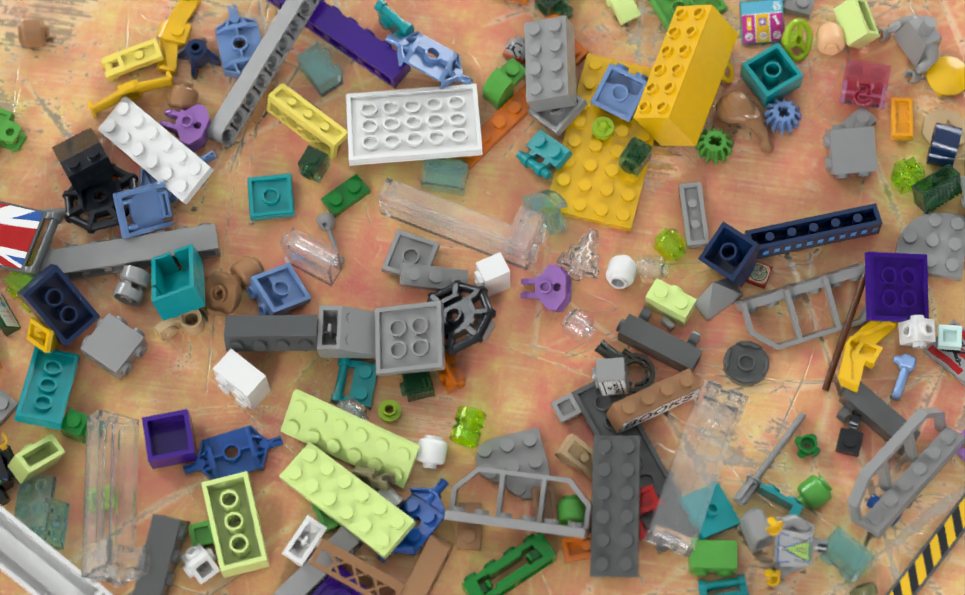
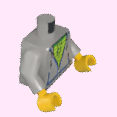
(792, 546)

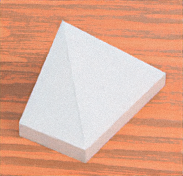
(304, 540)

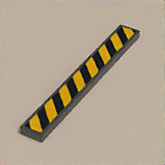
(932, 552)

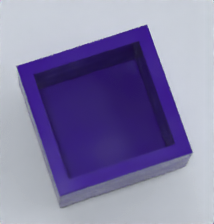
(169, 439)

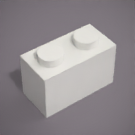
(493, 274)

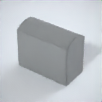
(667, 323)

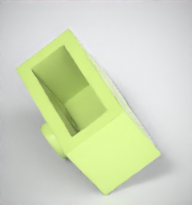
(856, 22)
(670, 302)
(36, 458)

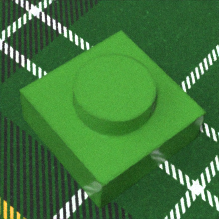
(201, 534)

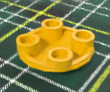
(947, 76)

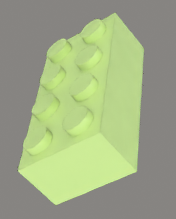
(235, 524)

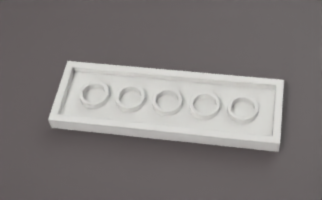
(155, 149)

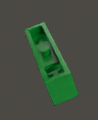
(535, 543)

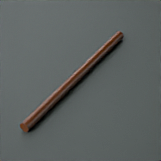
(844, 333)

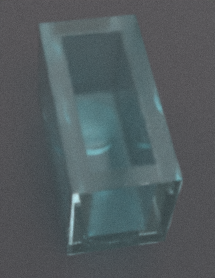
(319, 69)
(445, 176)
(847, 555)

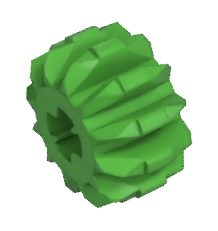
(714, 152)

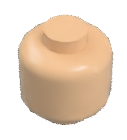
(830, 38)

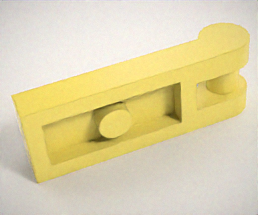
(132, 59)

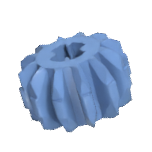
(786, 123)

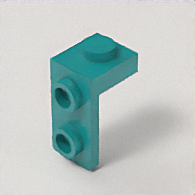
(789, 503)

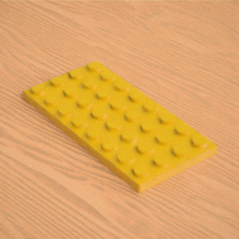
(592, 177)

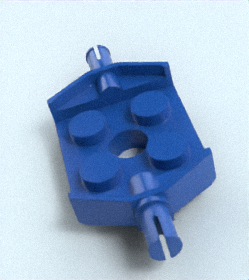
(251, 453)
(421, 505)

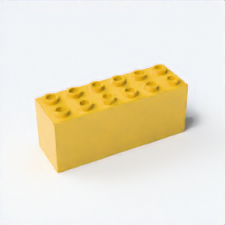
(686, 75)

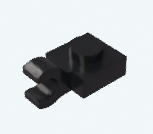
(849, 439)

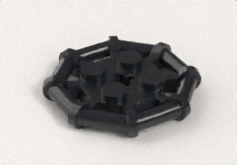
(98, 208)
(467, 312)

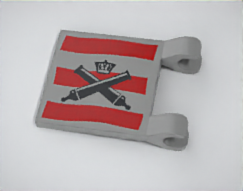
(950, 360)

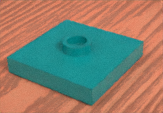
(270, 197)
(719, 515)

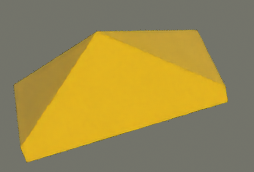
(42, 336)

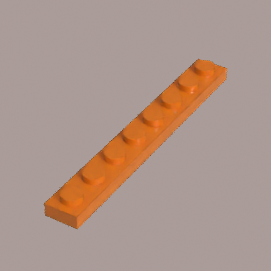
(510, 115)

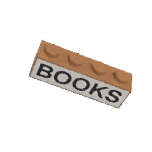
(653, 401)

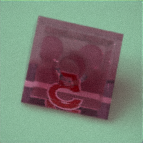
(865, 83)

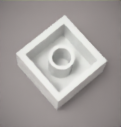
(241, 380)

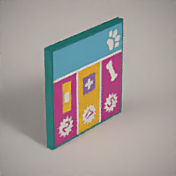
(761, 21)

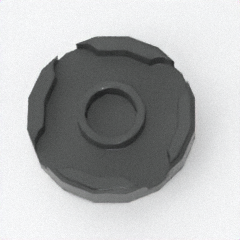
(746, 363)

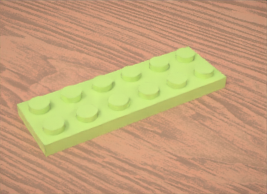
(349, 437)
(347, 500)

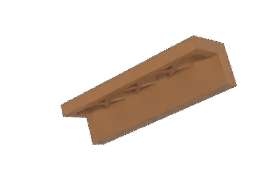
(356, 564)

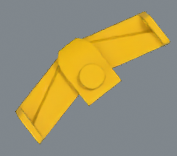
(175, 33)
(132, 90)
(862, 351)

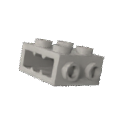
(850, 150)
(114, 345)

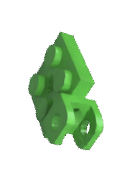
(10, 132)

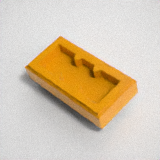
(901, 119)

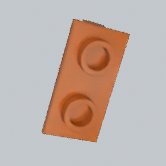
(451, 376)

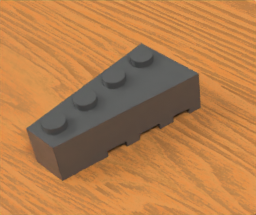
(165, 546)

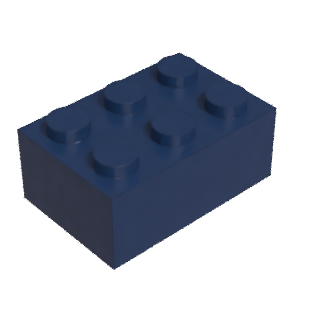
(58, 304)

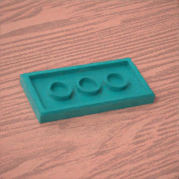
(47, 388)

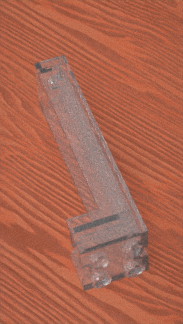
(464, 226)
(695, 468)
(111, 501)

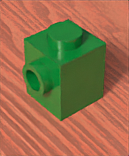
(75, 425)

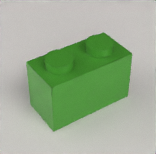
(713, 558)

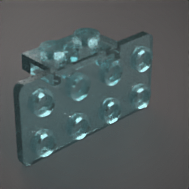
(41, 511)

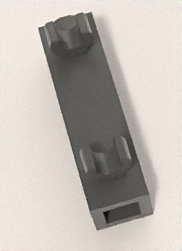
(658, 343)
(873, 413)

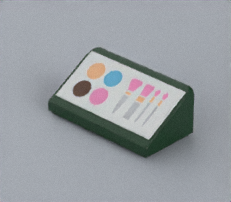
(8, 321)

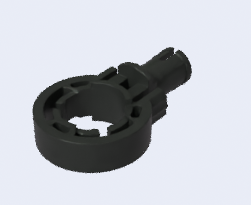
(608, 351)

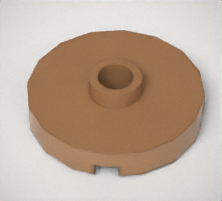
(214, 302)

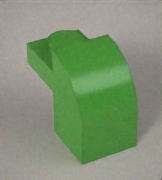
(500, 83)

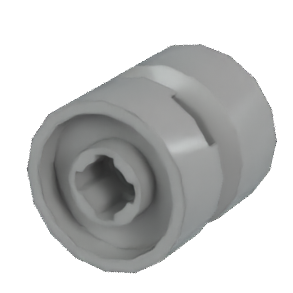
(131, 285)

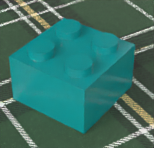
(771, 75)

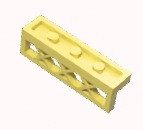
(307, 120)

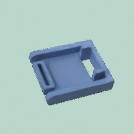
(146, 209)

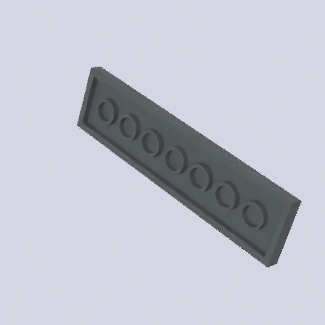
(594, 411)

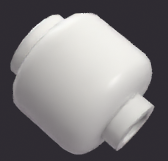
(621, 271)
(432, 451)

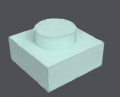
(949, 337)

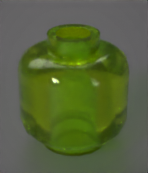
(670, 244)

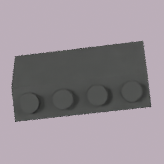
(271, 332)

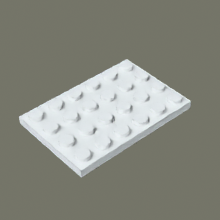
(413, 124)

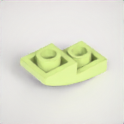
(624, 10)

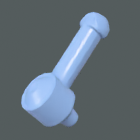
(906, 364)

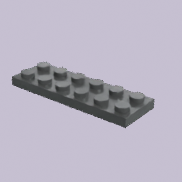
(615, 507)

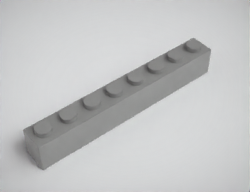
(111, 256)

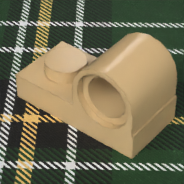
(170, 327)
(576, 454)

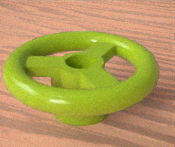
(795, 39)

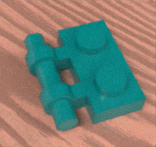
(549, 150)

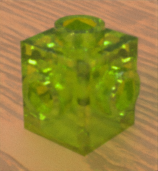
(906, 174)

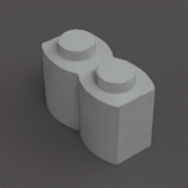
(754, 530)

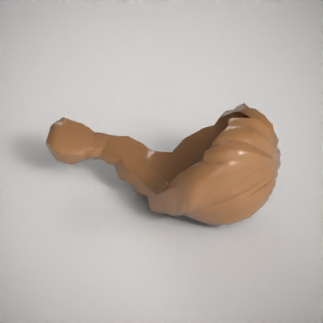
(740, 109)

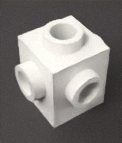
(917, 332)
(200, 563)

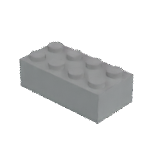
(550, 64)

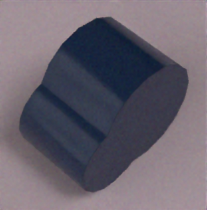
(943, 145)

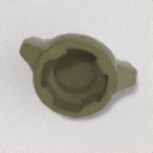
(865, 589)

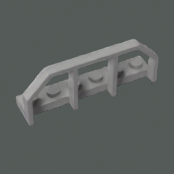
(792, 292)
(913, 480)
(526, 523)

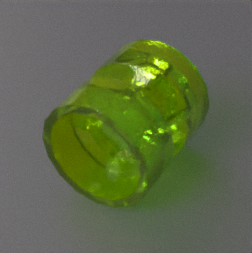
(466, 430)

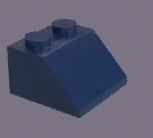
(731, 254)

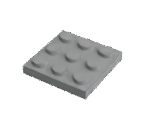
(409, 338)

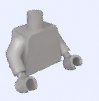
(918, 41)

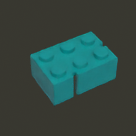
(176, 289)

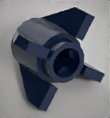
(198, 55)

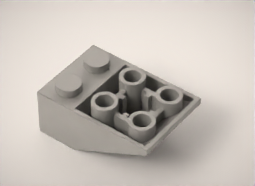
(346, 332)

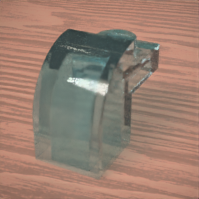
(549, 204)

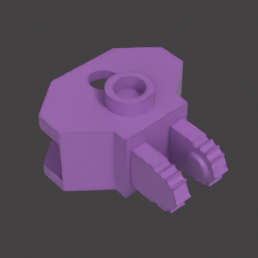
(190, 126)
(548, 289)

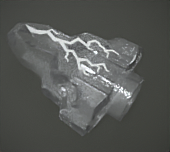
(582, 258)

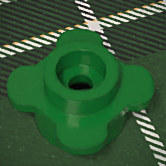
(811, 440)

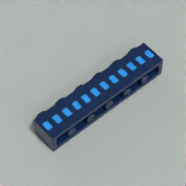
(816, 230)

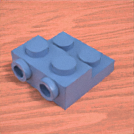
(620, 91)
(278, 291)

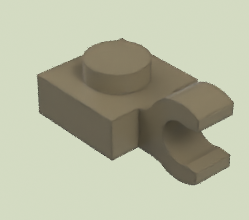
(372, 479)

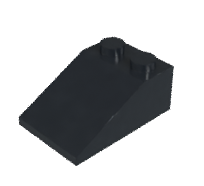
(84, 160)

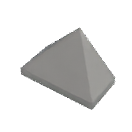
(717, 298)

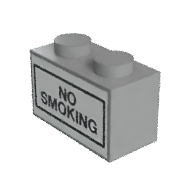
(611, 376)

